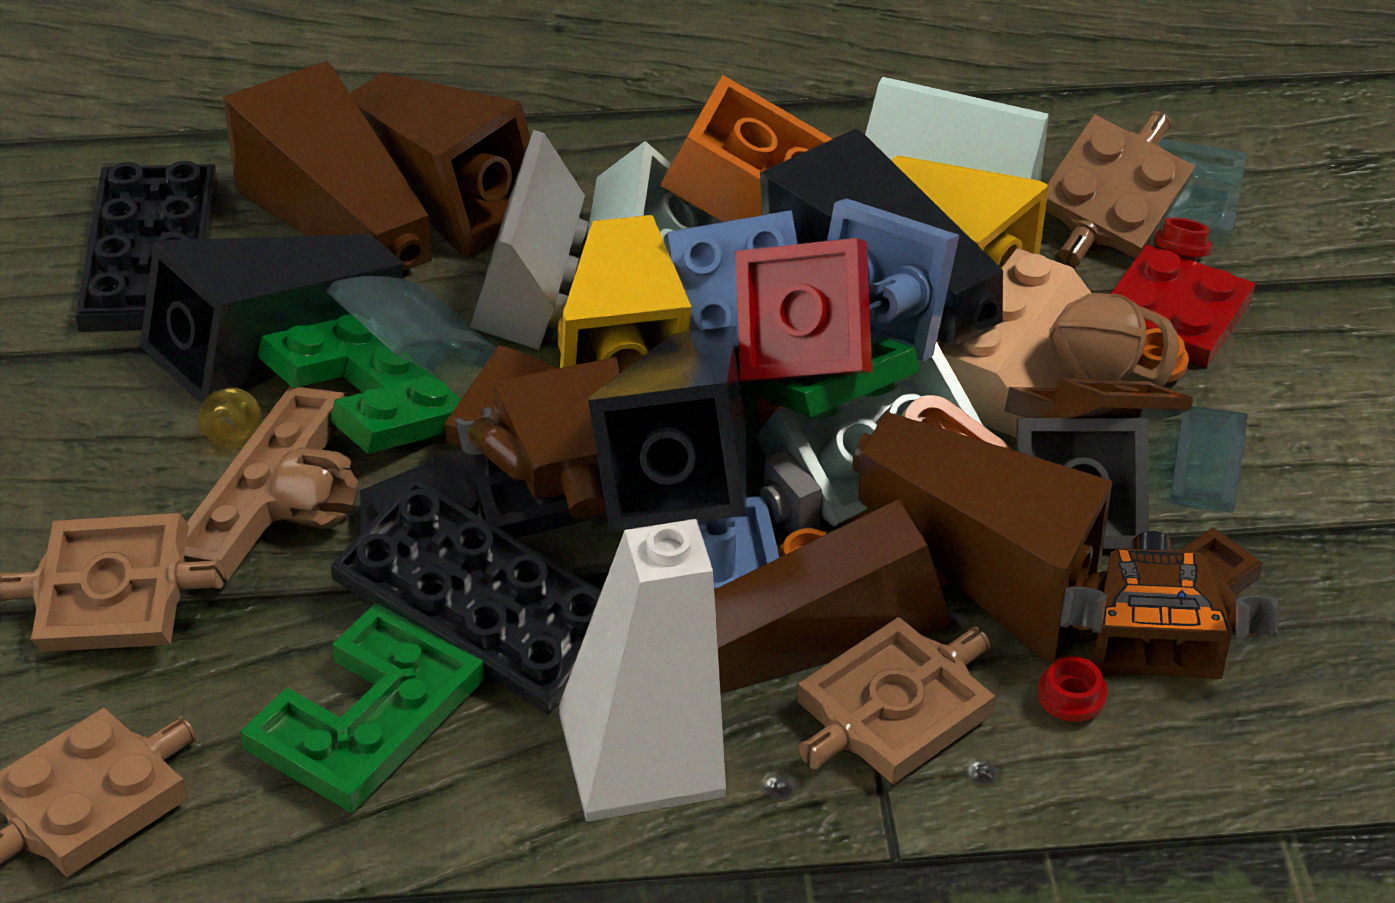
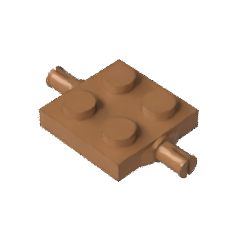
(1116, 187)
(110, 582)
(895, 699)
(90, 790)

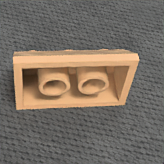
(1019, 347)

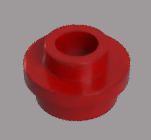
(1184, 238)
(1073, 689)

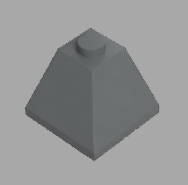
(1103, 448)

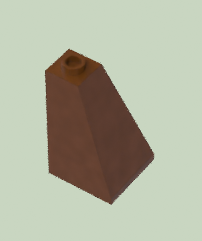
(452, 149)
(320, 165)
(992, 519)

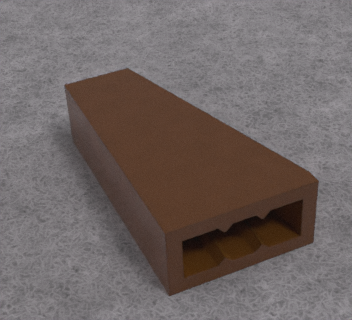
(827, 599)

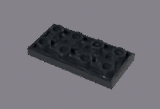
(130, 214)
(473, 590)

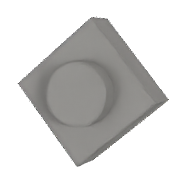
(791, 493)

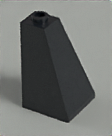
(861, 172)
(222, 294)
(674, 433)

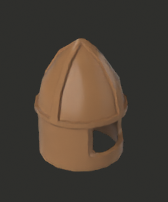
(1106, 337)

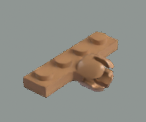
(276, 478)

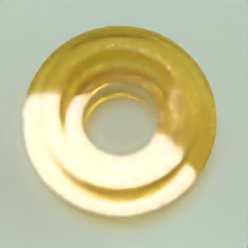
(237, 406)

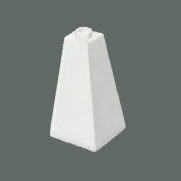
(647, 681)

